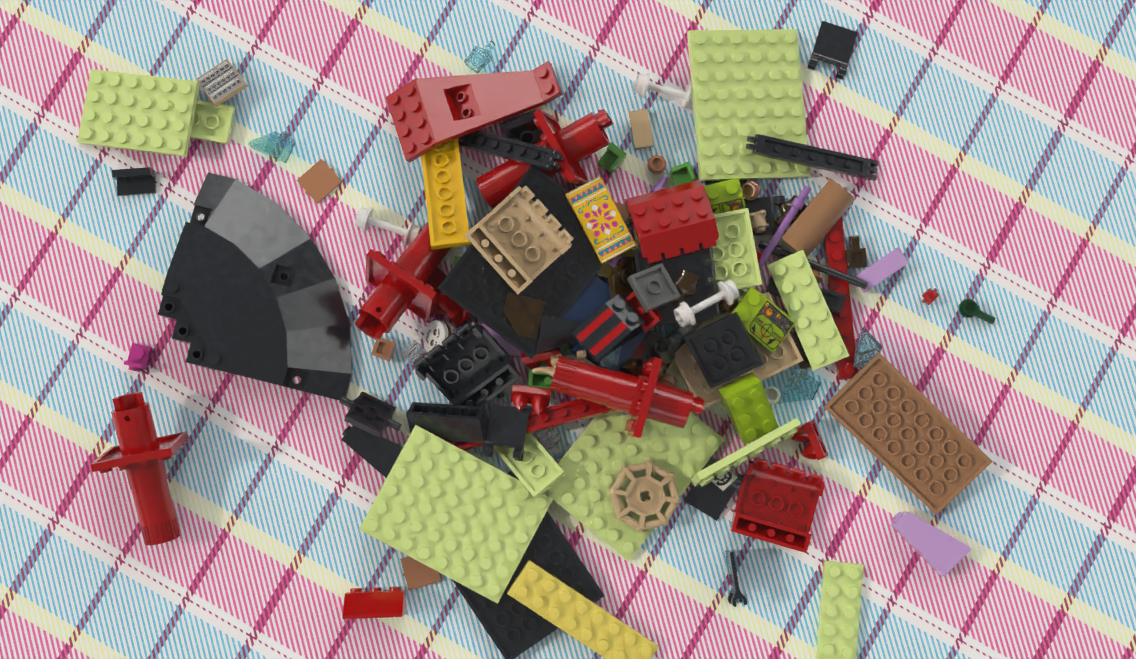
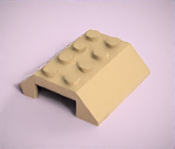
(519, 238)

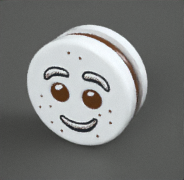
(436, 333)

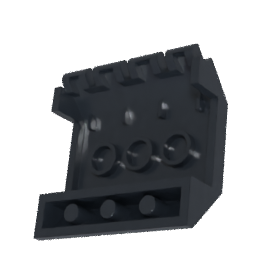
(468, 366)

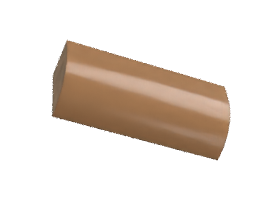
(818, 217)

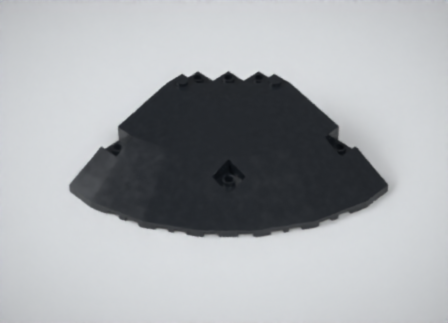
(237, 308)

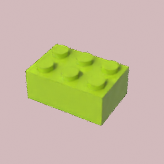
(748, 408)

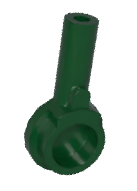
(969, 308)

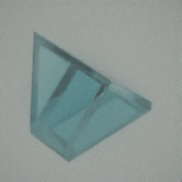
(866, 349)
(799, 387)

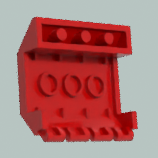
(673, 220)
(777, 504)

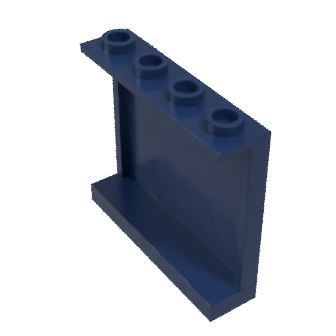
(588, 302)

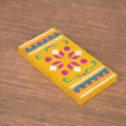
(600, 219)

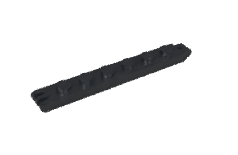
(512, 150)
(812, 156)

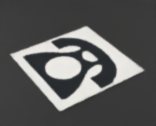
(725, 480)

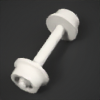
(642, 84)
(365, 218)
(727, 292)

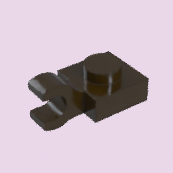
(855, 255)

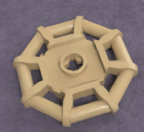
(633, 497)

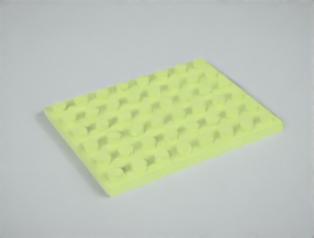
(745, 88)
(597, 460)
(455, 514)

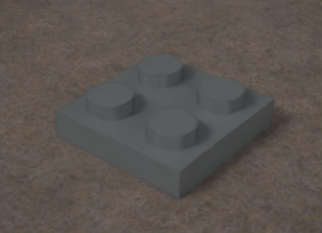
(653, 287)

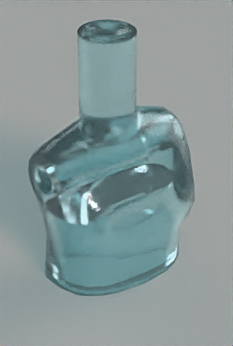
(479, 57)

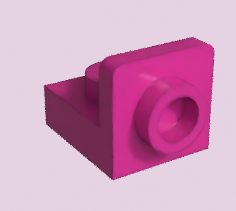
(138, 357)

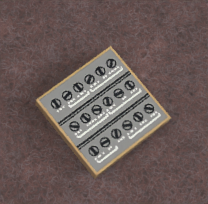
(221, 82)

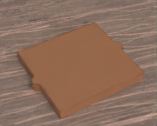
(319, 181)
(418, 574)

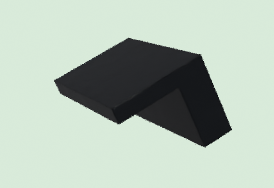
(135, 181)

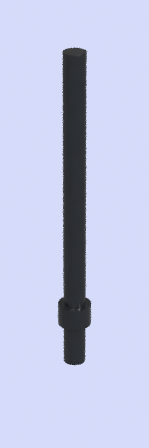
(778, 251)

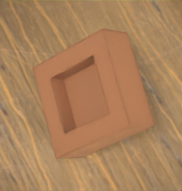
(383, 349)

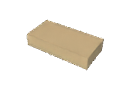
(641, 129)

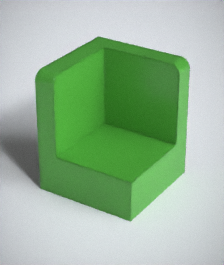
(612, 158)
(682, 174)

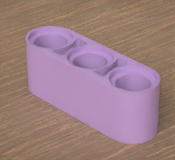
(883, 268)

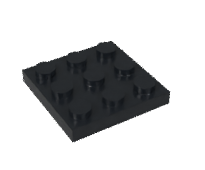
(723, 350)

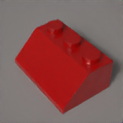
(374, 603)

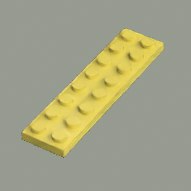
(579, 615)

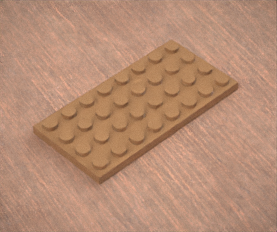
(907, 433)

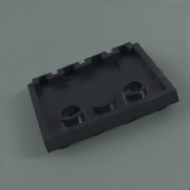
(696, 264)

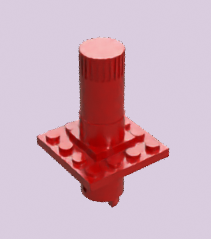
(573, 142)
(400, 286)
(634, 395)
(143, 460)

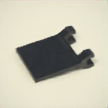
(834, 47)
(767, 204)
(507, 429)
(711, 498)
(735, 592)

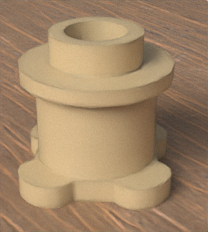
(758, 221)

